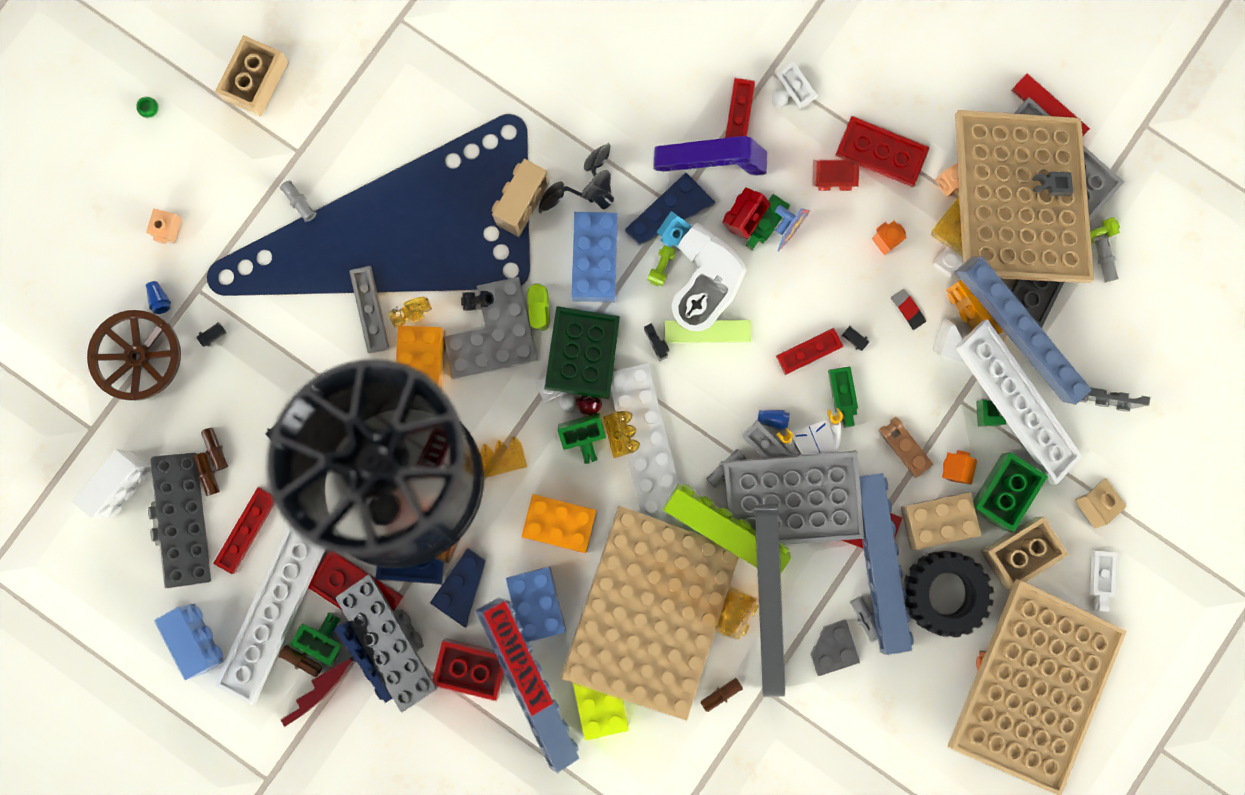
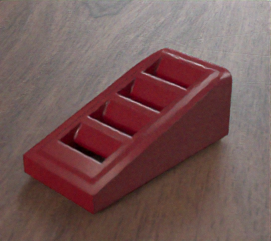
(429, 448)

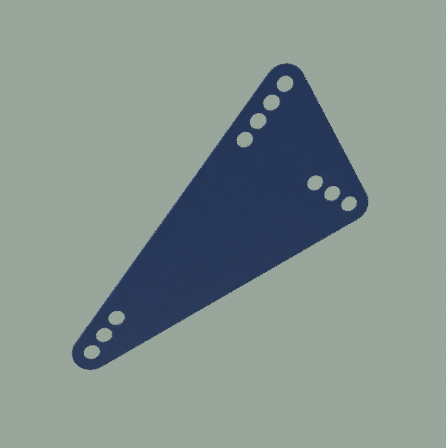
(411, 226)

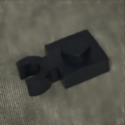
(659, 346)

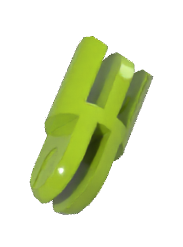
(538, 307)

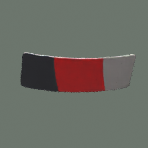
(908, 309)

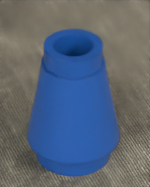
(157, 299)
(774, 418)

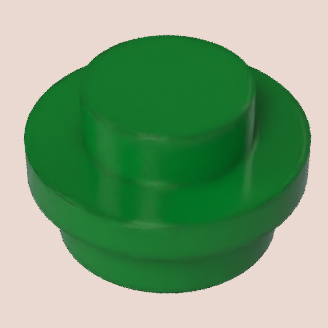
(147, 107)

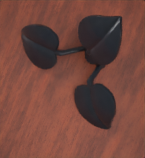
(596, 191)

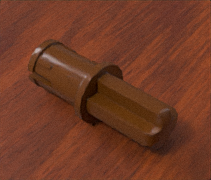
(214, 449)
(206, 474)
(300, 661)
(721, 695)

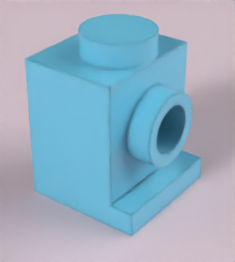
(671, 224)

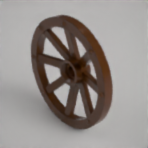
(129, 355)

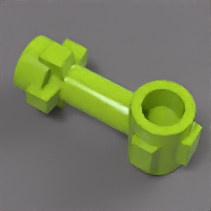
(1110, 228)
(658, 277)

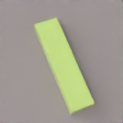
(720, 332)

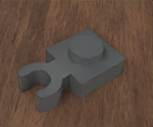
(1055, 182)

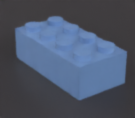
(594, 257)

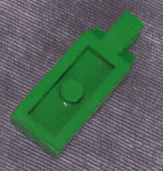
(767, 223)
(844, 394)

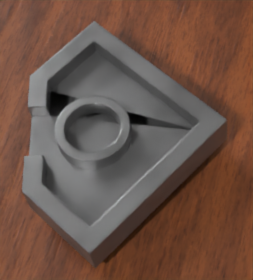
(834, 649)

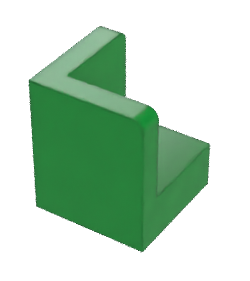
(988, 414)

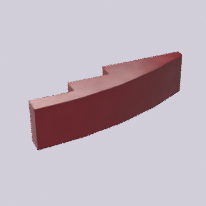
(323, 686)

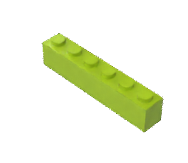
(717, 524)

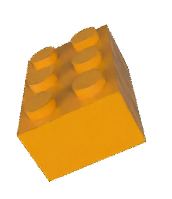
(970, 308)
(422, 350)
(559, 523)

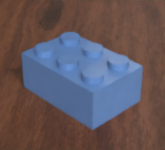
(536, 604)
(189, 641)

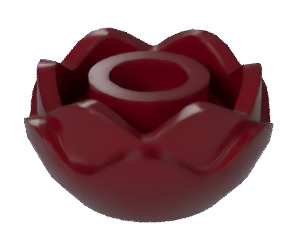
(588, 405)

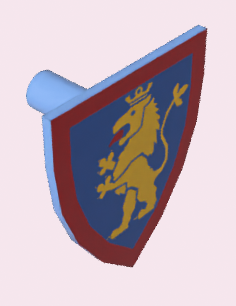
(788, 217)

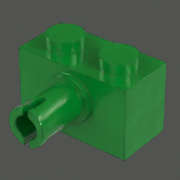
(582, 433)
(318, 642)

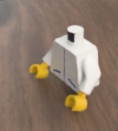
(815, 439)

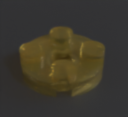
(412, 311)

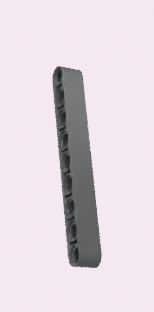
(770, 600)

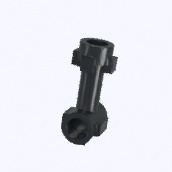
(470, 301)

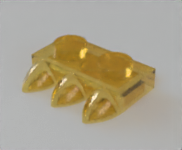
(620, 433)
(503, 459)

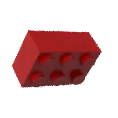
(468, 670)

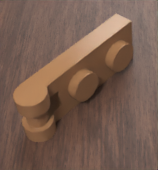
(906, 447)

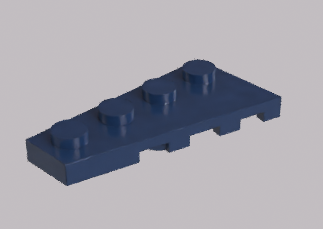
(683, 198)
(355, 647)

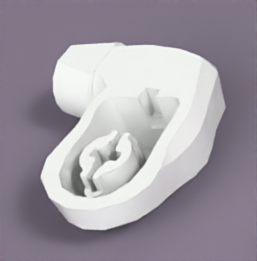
(711, 284)

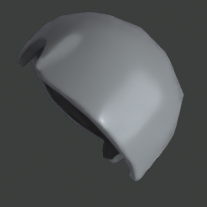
(385, 509)

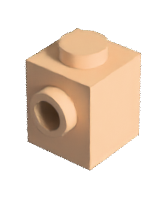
(948, 180)
(163, 226)

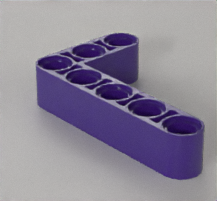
(712, 153)

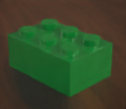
(1008, 492)

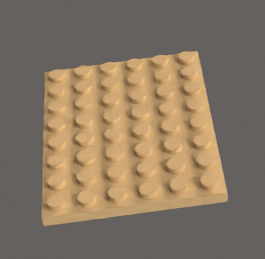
(1001, 215)
(650, 614)
(1037, 688)

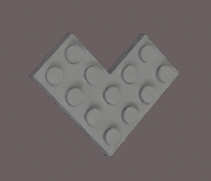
(503, 341)

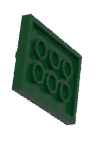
(582, 352)

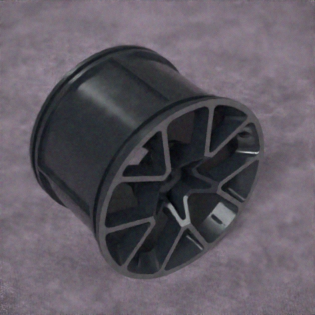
(372, 462)

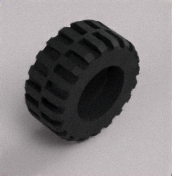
(976, 593)

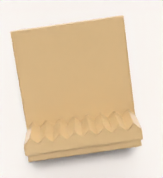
(1101, 504)

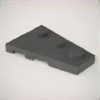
(1116, 399)

